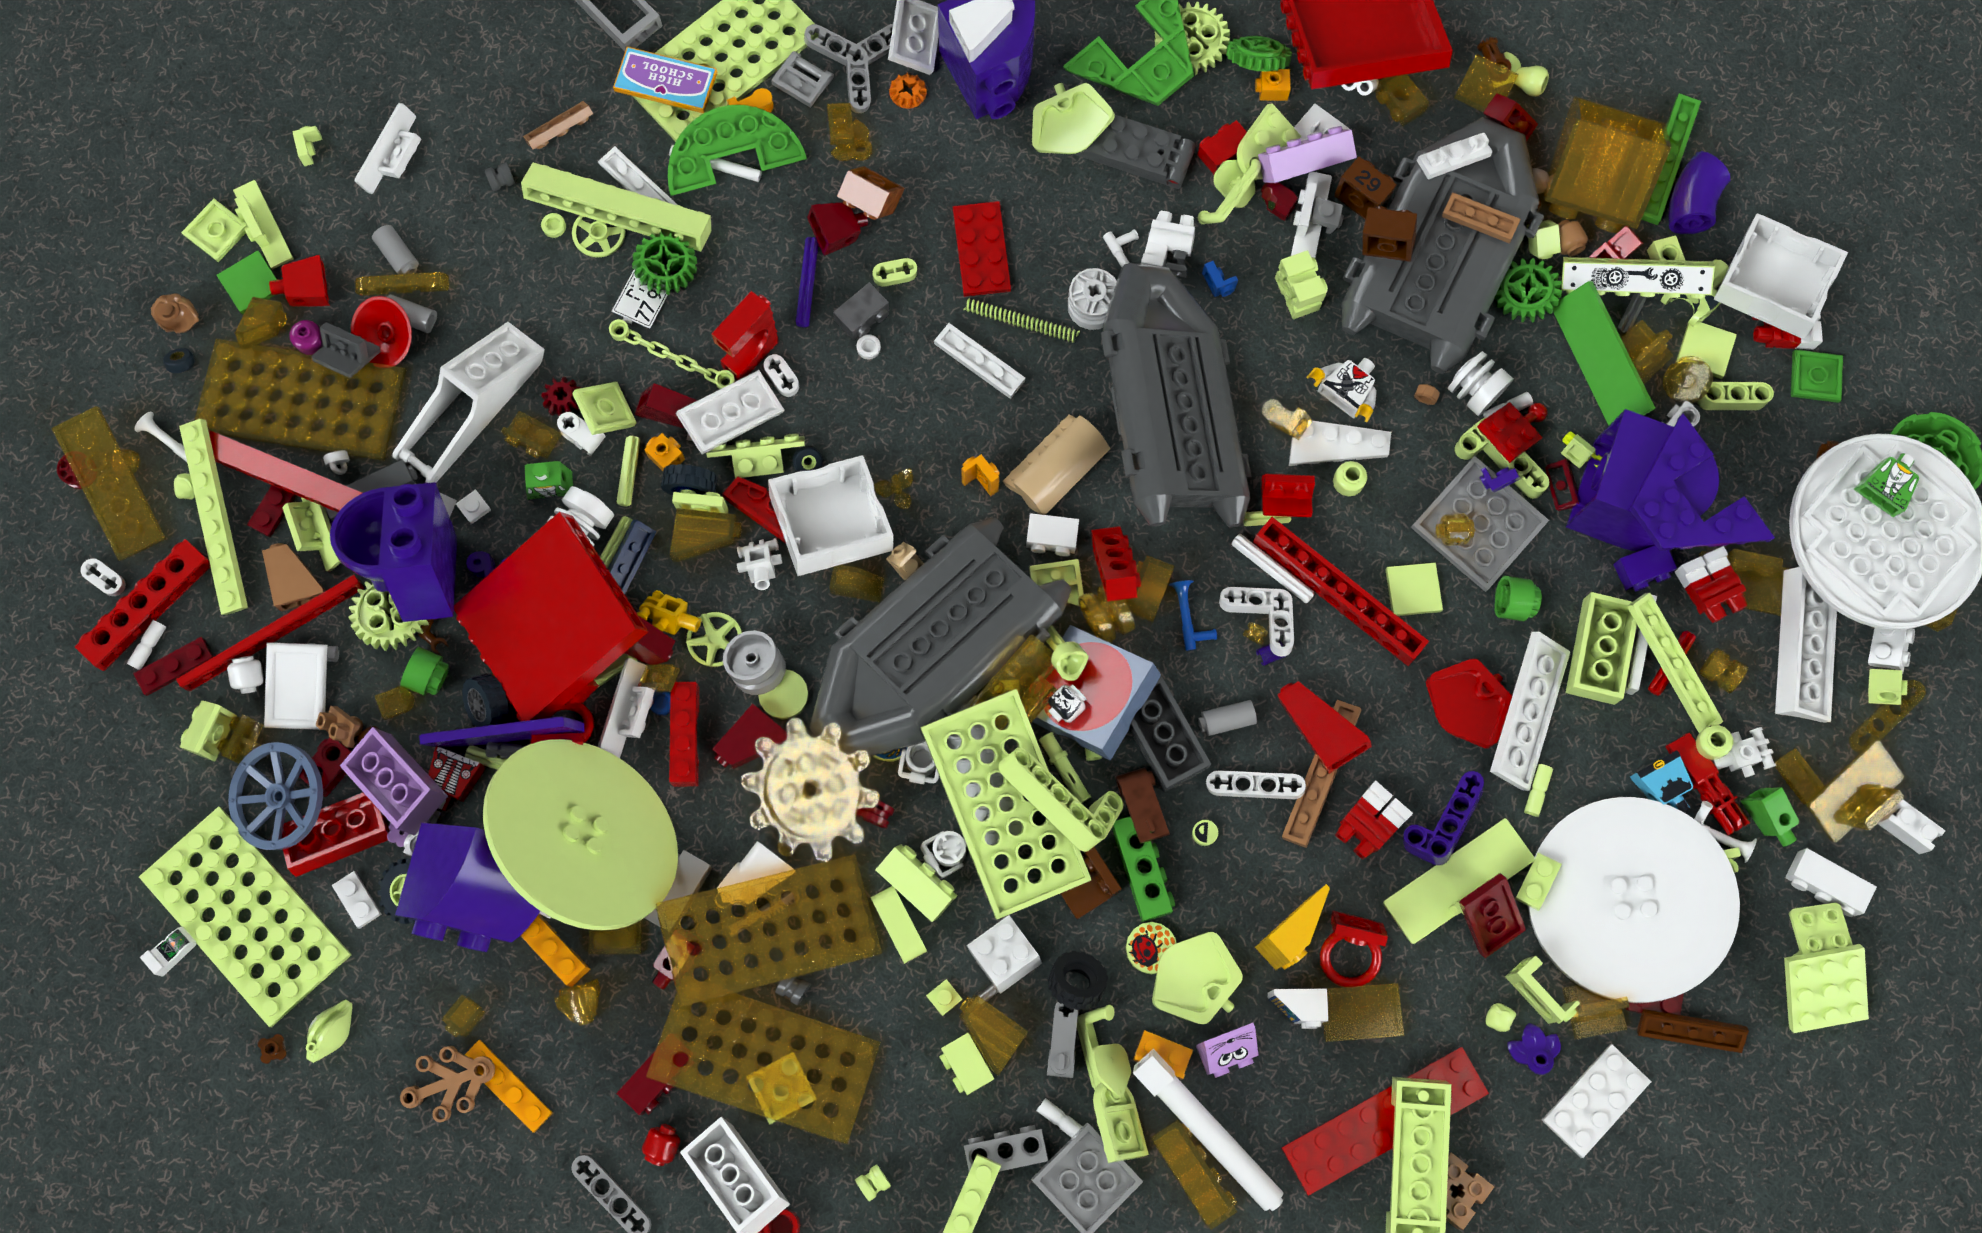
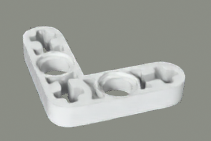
(1268, 606)

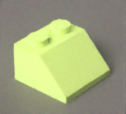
(206, 730)

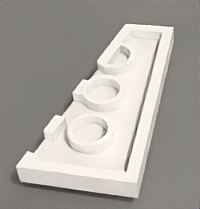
(1338, 443)

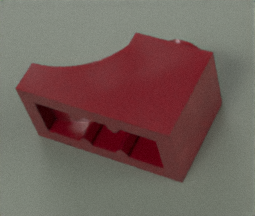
(1510, 114)

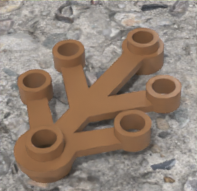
(452, 1082)

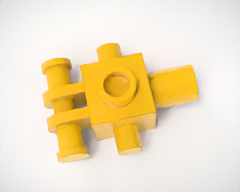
(668, 613)

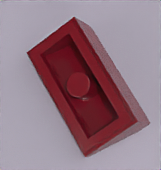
(1561, 485)

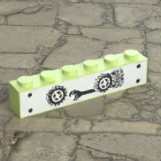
(1639, 276)

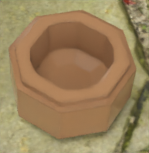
(1427, 394)

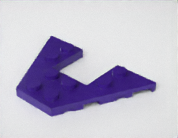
(1670, 516)

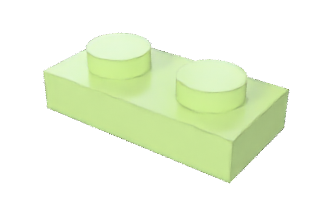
(1538, 881)

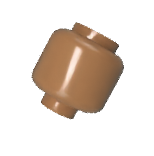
(1572, 238)

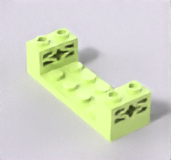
(1419, 1156)

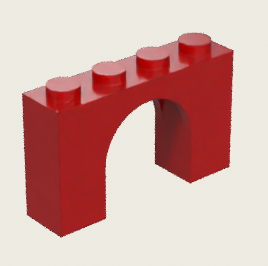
(746, 335)

